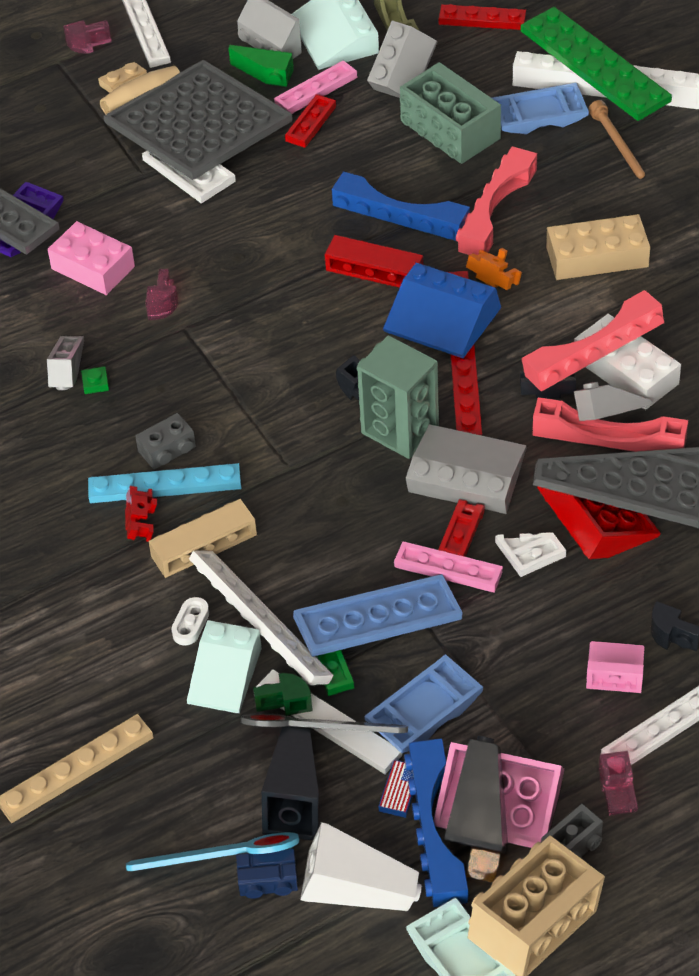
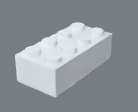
(635, 366)

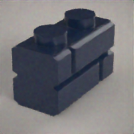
(267, 873)

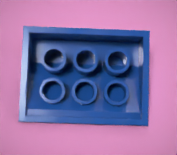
(442, 310)

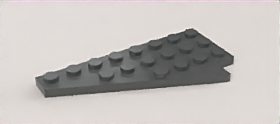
(642, 481)

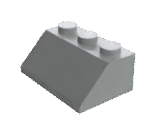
(269, 27)
(401, 58)

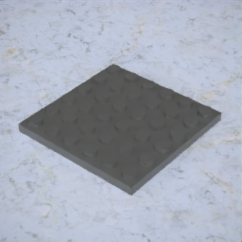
(198, 119)

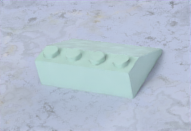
(336, 31)

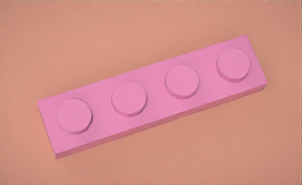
(319, 84)
(451, 566)

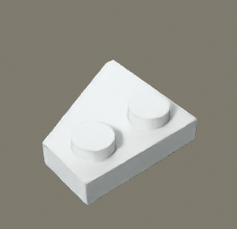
(531, 551)

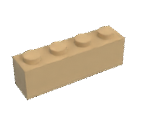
(210, 532)

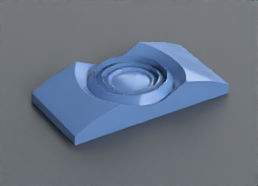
(542, 108)
(426, 703)

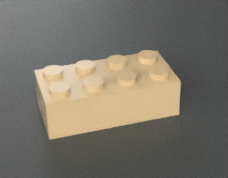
(597, 247)

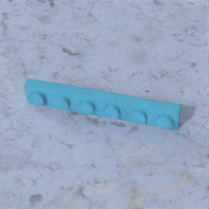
(166, 482)

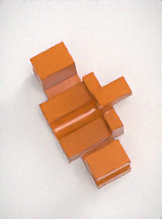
(491, 267)

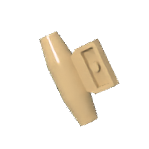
(130, 83)

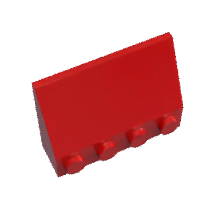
(600, 527)

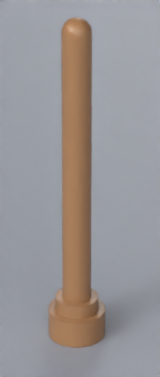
(600, 112)

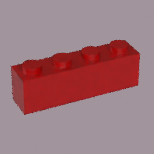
(369, 261)

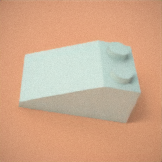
(224, 666)

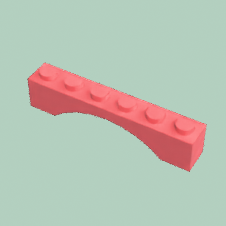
(514, 172)
(554, 363)
(561, 422)

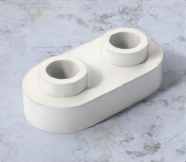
(189, 623)

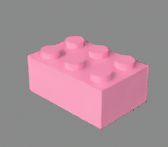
(91, 257)

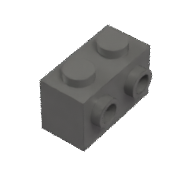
(165, 441)
(578, 831)

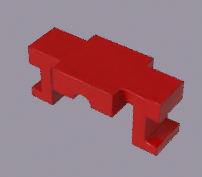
(134, 513)

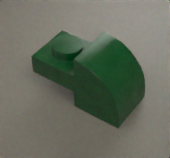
(289, 693)

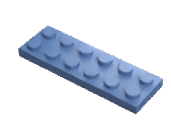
(377, 615)

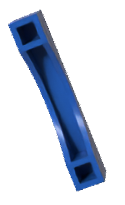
(439, 219)
(444, 870)

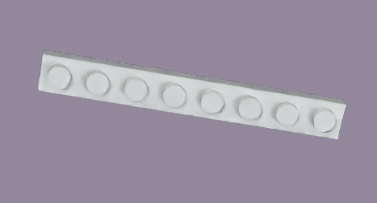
(259, 615)

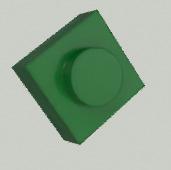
(95, 380)

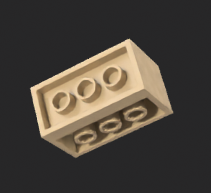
(535, 906)

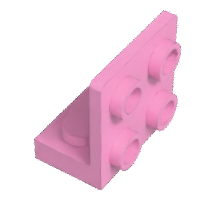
(615, 667)

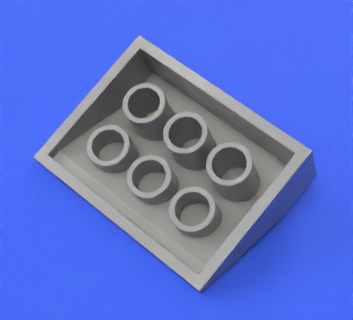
(465, 467)

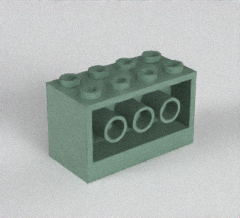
(450, 112)
(397, 395)

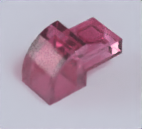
(83, 37)
(163, 298)
(617, 782)

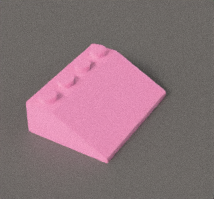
(529, 794)

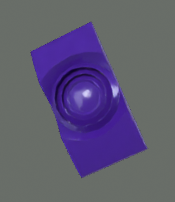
(41, 200)

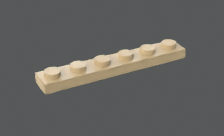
(74, 768)

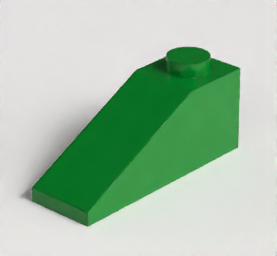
(265, 65)

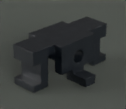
(564, 386)

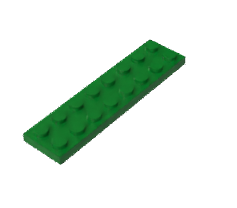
(596, 63)

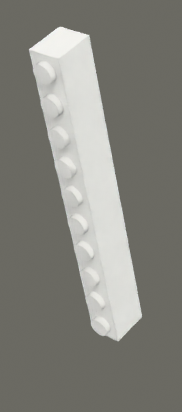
(546, 71)

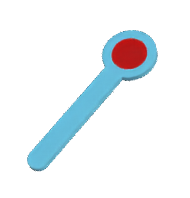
(259, 845)

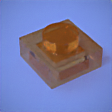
(483, 864)

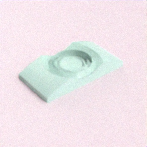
(445, 946)

